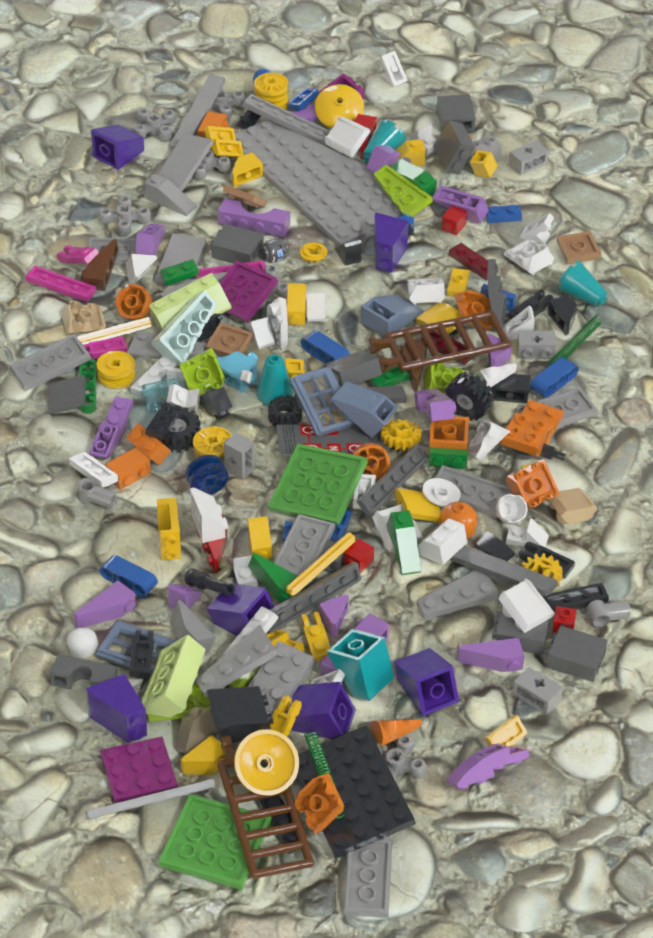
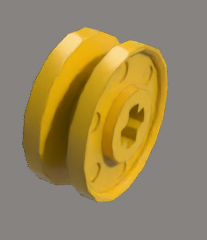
(116, 369)
(210, 442)

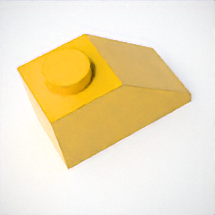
(414, 150)
(246, 169)
(296, 304)
(259, 537)
(203, 758)

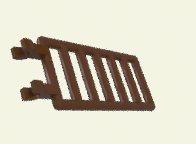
(398, 361)
(244, 837)

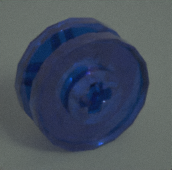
(207, 474)

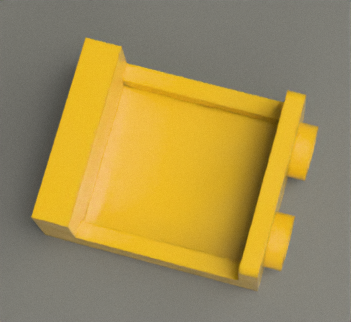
(169, 528)

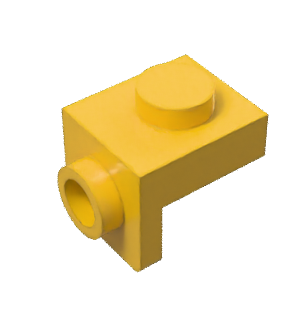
(294, 367)

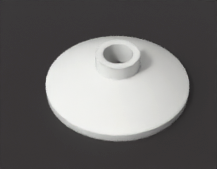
(441, 491)

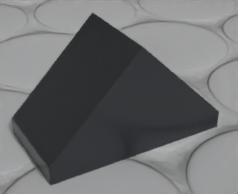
(350, 252)

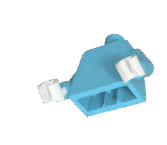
(239, 369)

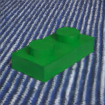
(179, 272)
(390, 378)
(448, 457)

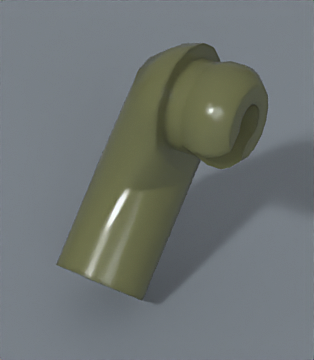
(225, 570)

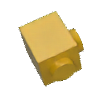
(483, 164)

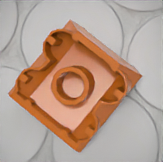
(473, 303)
(533, 484)
(389, 730)
(319, 802)

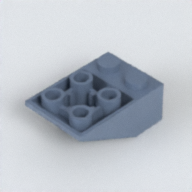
(388, 313)
(364, 407)

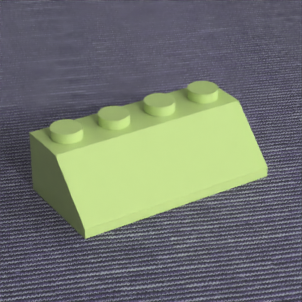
(169, 306)
(173, 678)

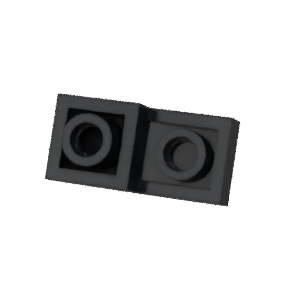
(493, 546)

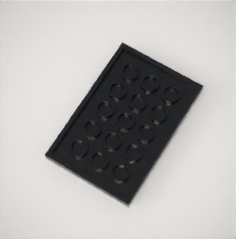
(366, 787)

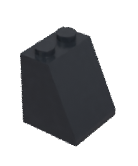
(239, 711)

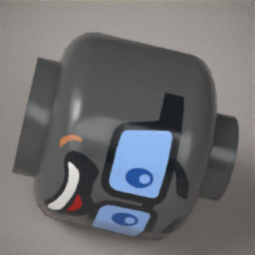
(275, 250)

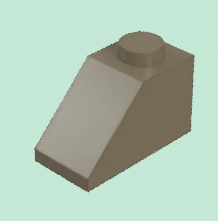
(195, 729)

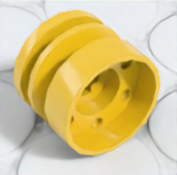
(272, 88)

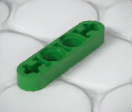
(90, 385)

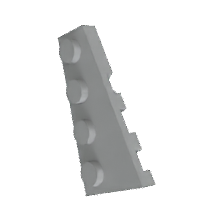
(142, 346)
(460, 594)
(241, 659)

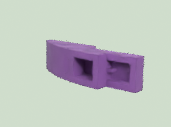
(112, 429)
(483, 763)

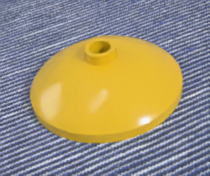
(328, 109)
(280, 758)

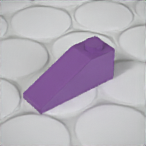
(474, 205)
(149, 239)
(108, 605)
(494, 655)

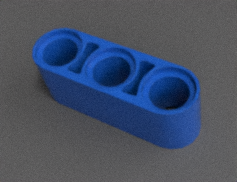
(323, 347)
(554, 377)
(129, 574)

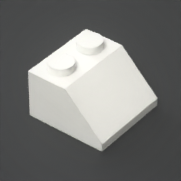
(207, 516)
(443, 541)

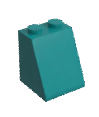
(364, 662)

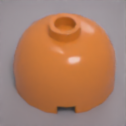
(133, 302)
(377, 459)
(461, 513)

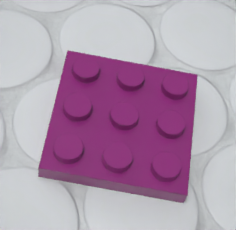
(246, 289)
(138, 769)

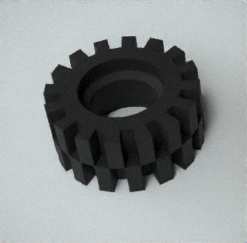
(284, 404)

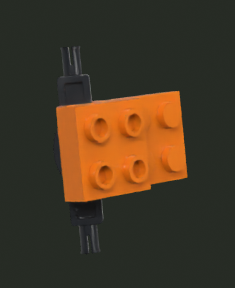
(533, 430)

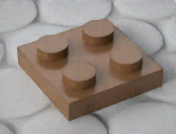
(244, 197)
(578, 247)
(229, 339)

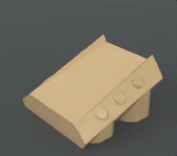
(82, 318)
(573, 506)

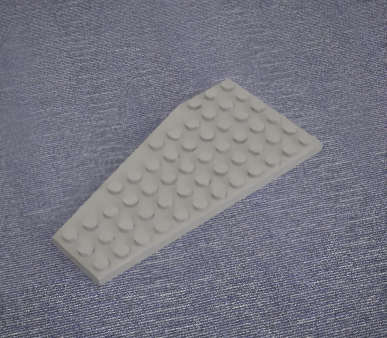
(320, 182)

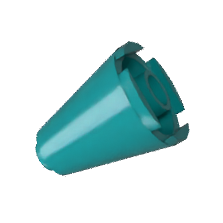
(384, 135)
(582, 285)
(273, 380)

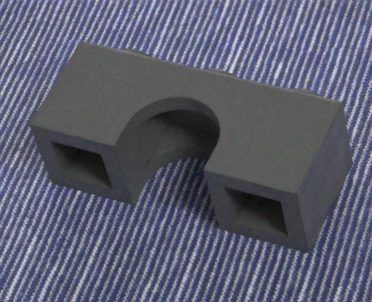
(70, 669)

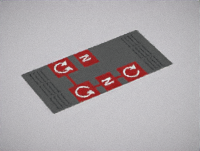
(340, 441)

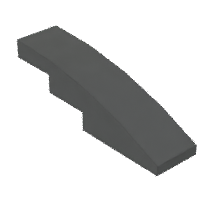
(497, 298)

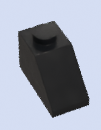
(563, 312)
(512, 389)
(215, 402)

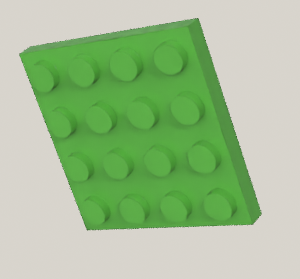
(318, 483)
(208, 843)

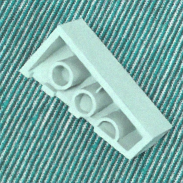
(181, 333)

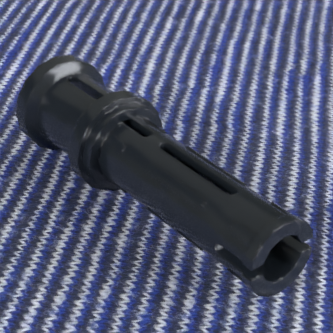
(205, 581)

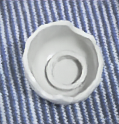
(511, 508)
(82, 642)

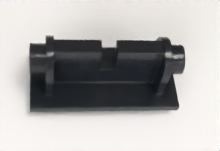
(248, 119)
(210, 327)

